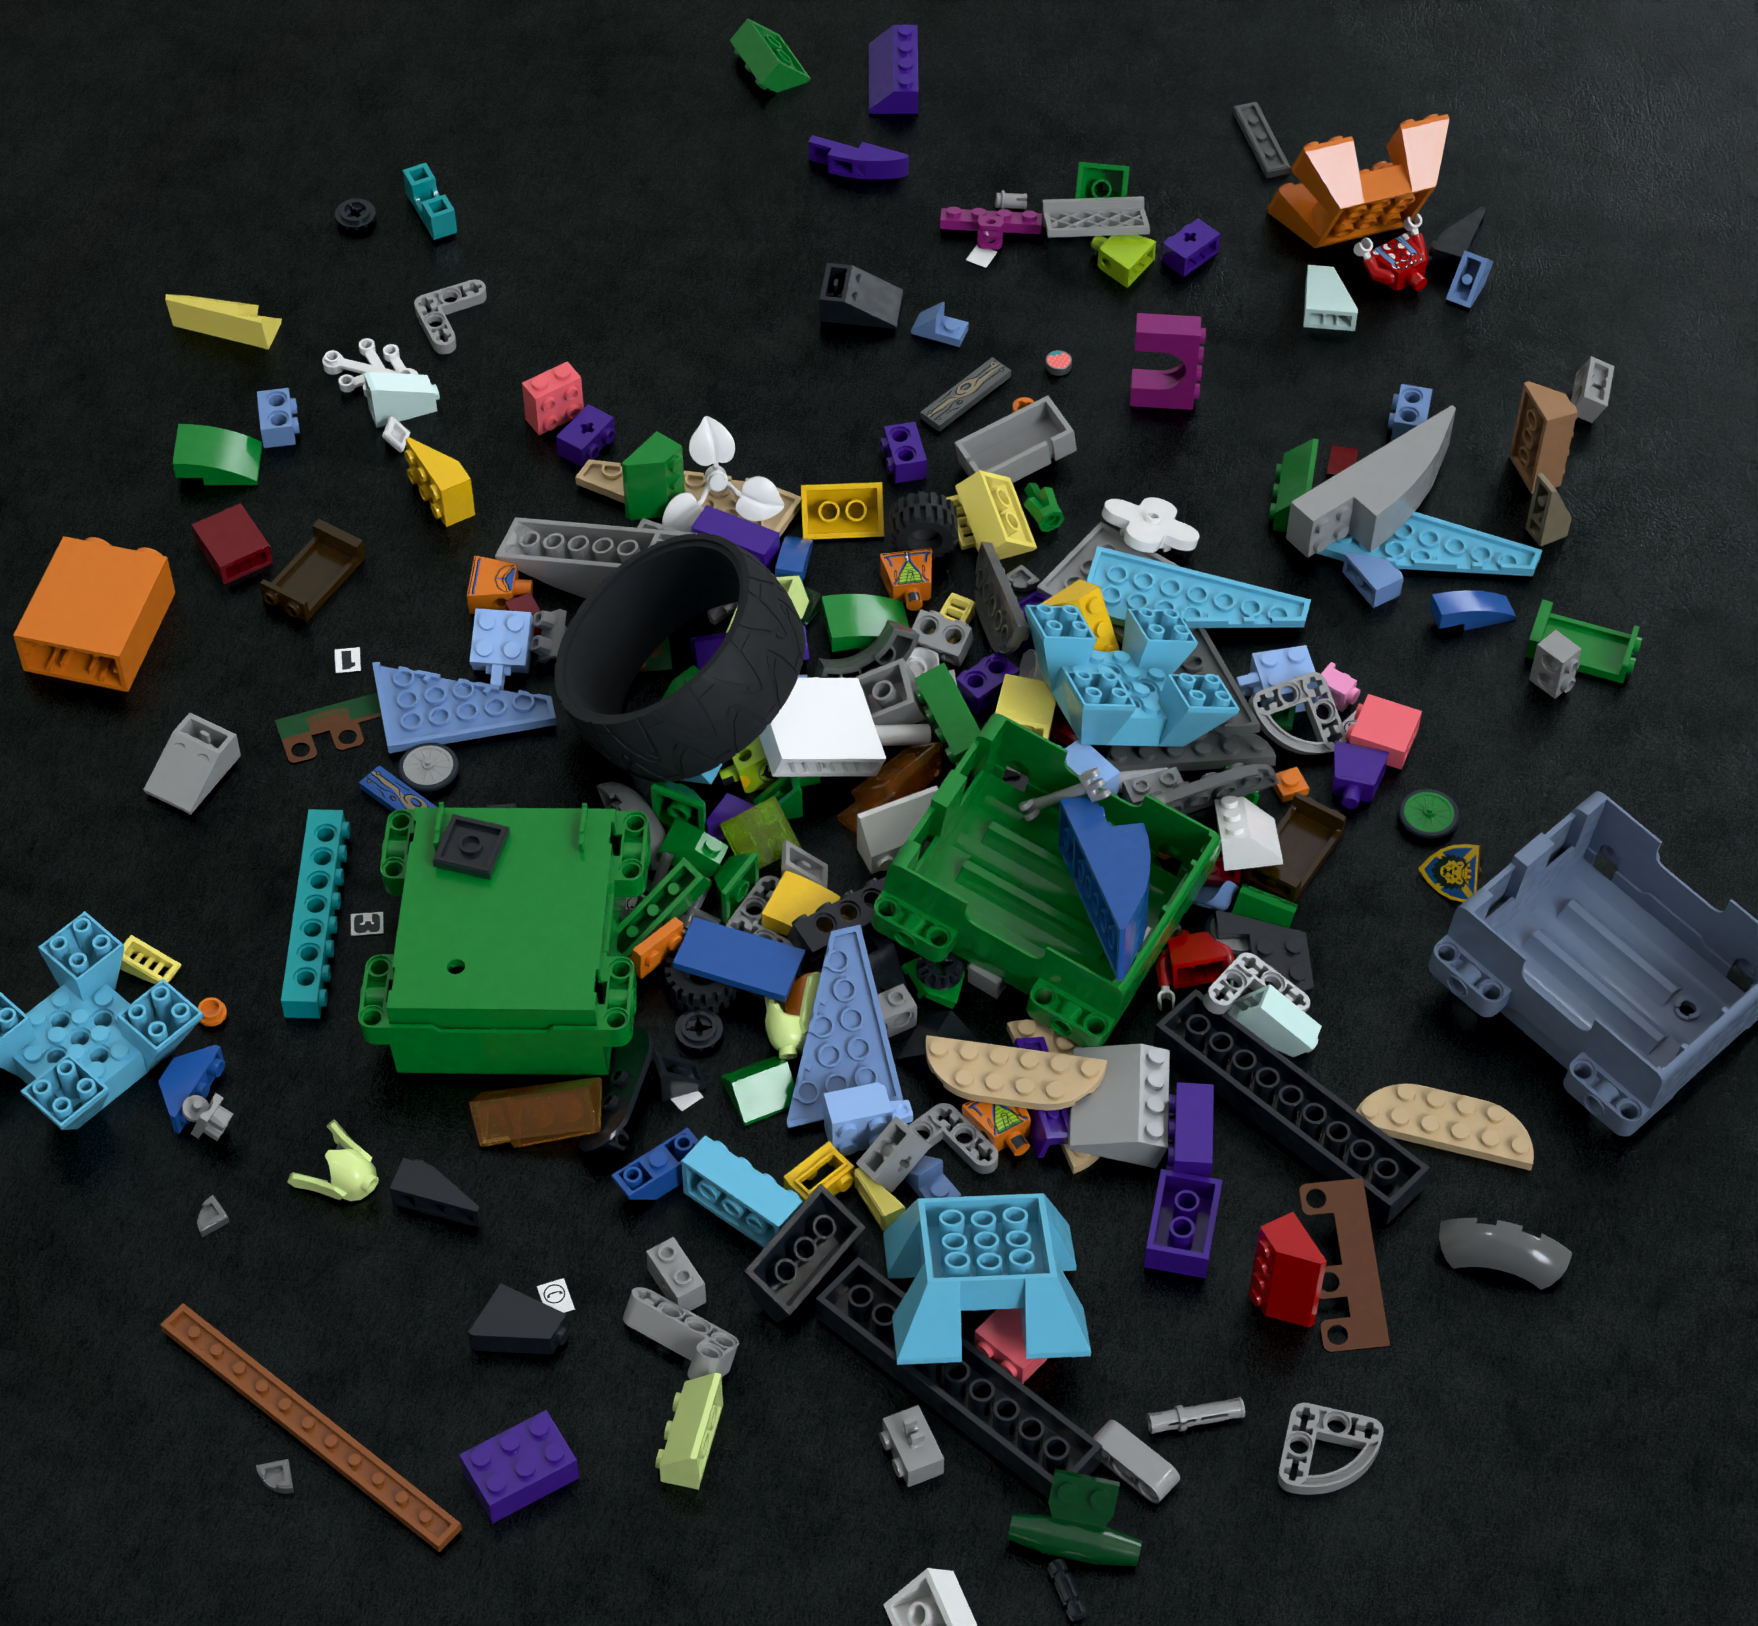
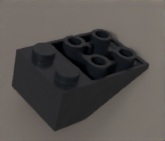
(858, 298)

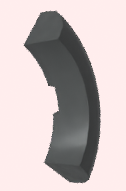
(893, 643)
(623, 798)
(1504, 1249)

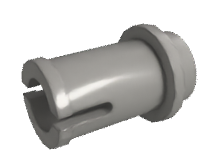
(1011, 200)

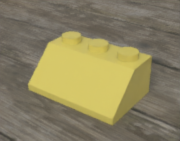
(995, 514)

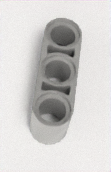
(1136, 1462)

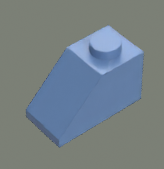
(1469, 279)
(1373, 577)

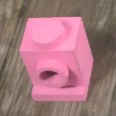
(1341, 687)

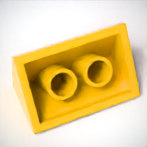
(842, 510)

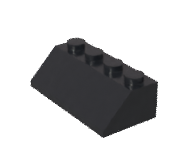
(801, 1253)

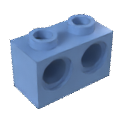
(1411, 409)
(277, 418)

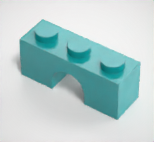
(433, 209)

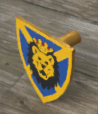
(1454, 871)

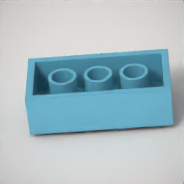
(737, 1191)

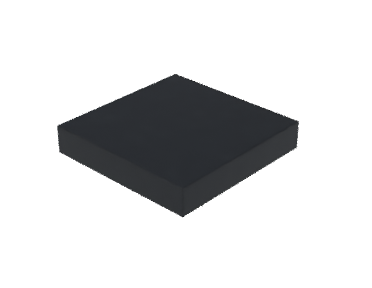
(471, 846)

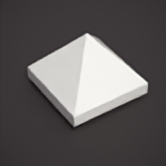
(395, 434)

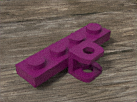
(990, 223)

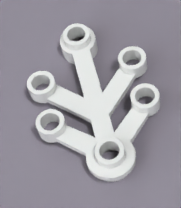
(335, 363)

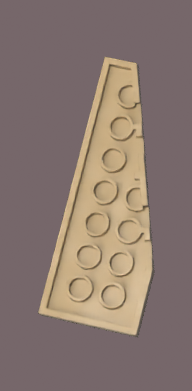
(607, 480)

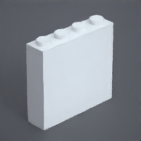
(823, 732)

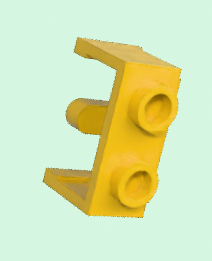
(835, 1182)

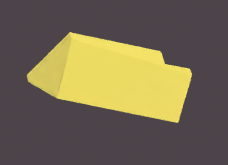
(223, 319)

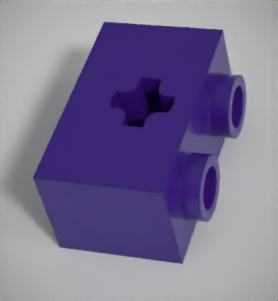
(1190, 247)
(585, 435)

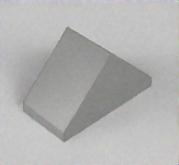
(803, 864)

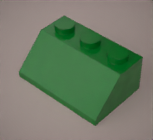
(768, 57)
(652, 477)
(1295, 480)

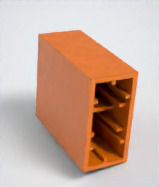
(95, 613)

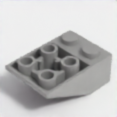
(192, 763)

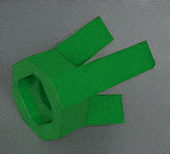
(1043, 507)

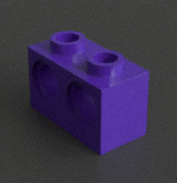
(904, 452)
(983, 682)

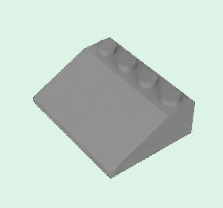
(1128, 1109)

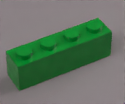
(947, 710)
(667, 900)

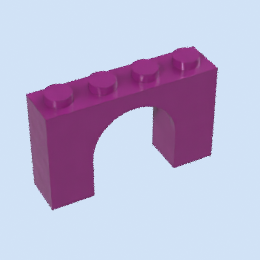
(1178, 337)

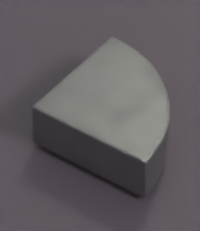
(1022, 579)
(211, 1216)
(276, 1476)

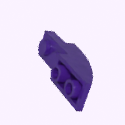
(860, 163)

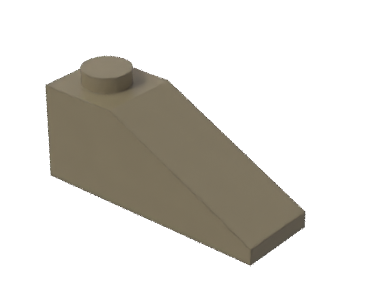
(1547, 515)

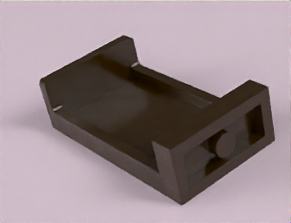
(315, 572)
(1305, 841)

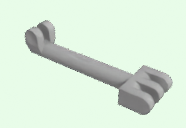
(1087, 786)

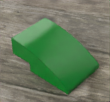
(216, 455)
(858, 619)

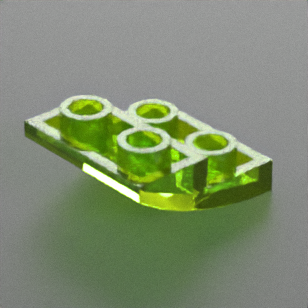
(760, 831)

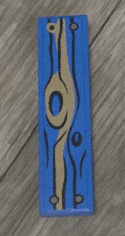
(391, 791)

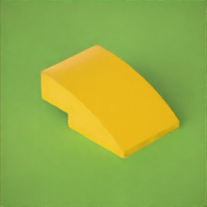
(792, 899)

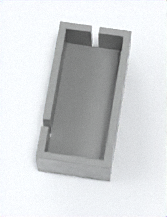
(1018, 442)

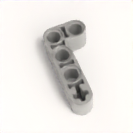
(681, 1331)

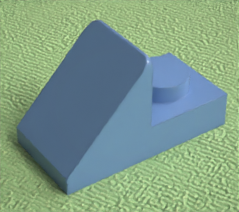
(935, 326)
(929, 1181)

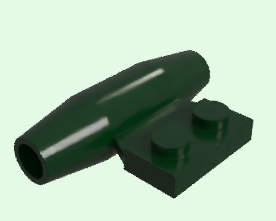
(1078, 1523)

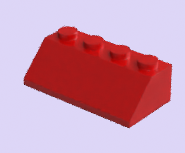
(1287, 1272)

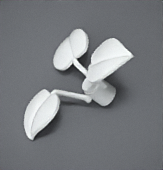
(708, 446)

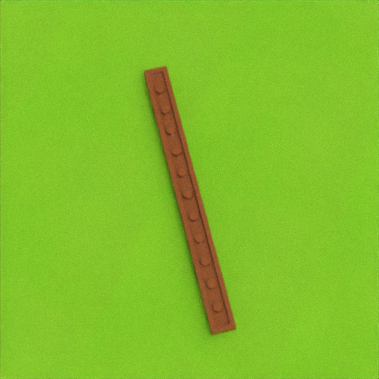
(312, 1427)

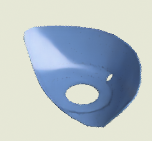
(1217, 897)

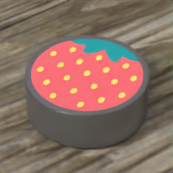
(1058, 362)

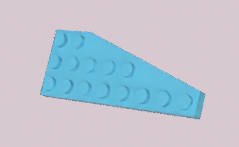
(1444, 546)
(1198, 596)

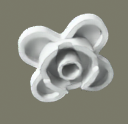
(1150, 525)

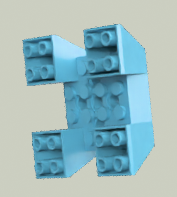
(1131, 692)
(85, 1038)
(983, 1258)

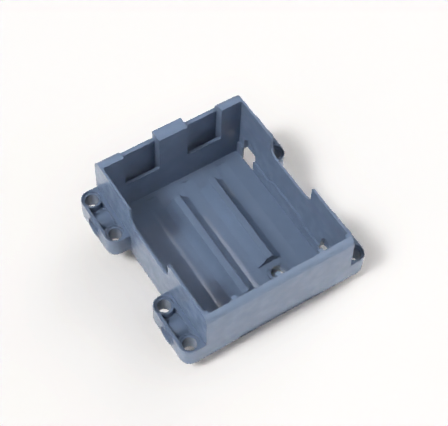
(1605, 963)

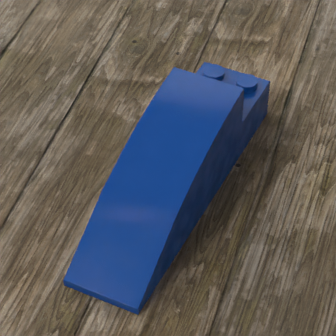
(1110, 876)

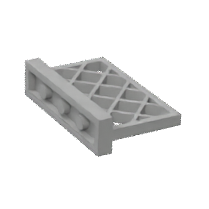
(1095, 217)

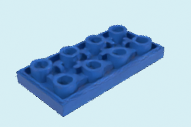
(739, 959)

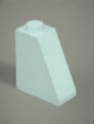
(1327, 301)
(399, 396)
(1276, 1021)

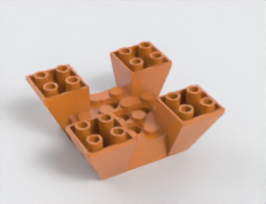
(1346, 203)

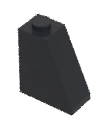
(518, 1325)

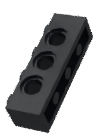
(804, 928)

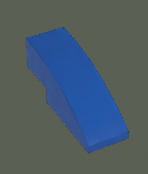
(794, 557)
(1470, 609)

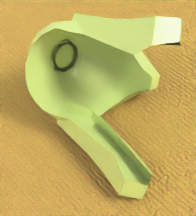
(787, 1031)
(350, 1170)

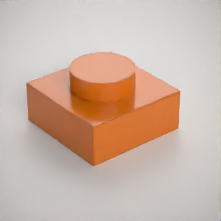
(1290, 783)

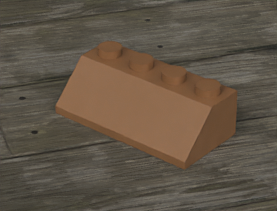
(1542, 434)

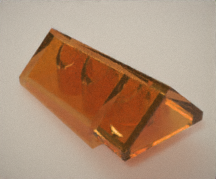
(898, 778)
(538, 1112)

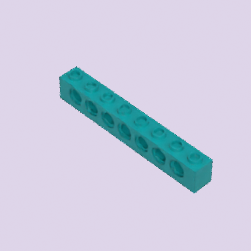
(318, 869)

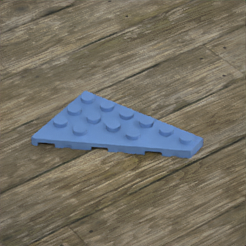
(431, 709)
(845, 1032)

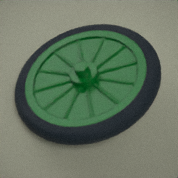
(1428, 814)

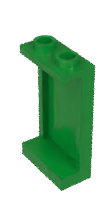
(1603, 650)

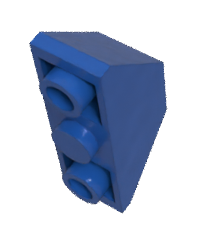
(189, 1076)
(656, 1170)

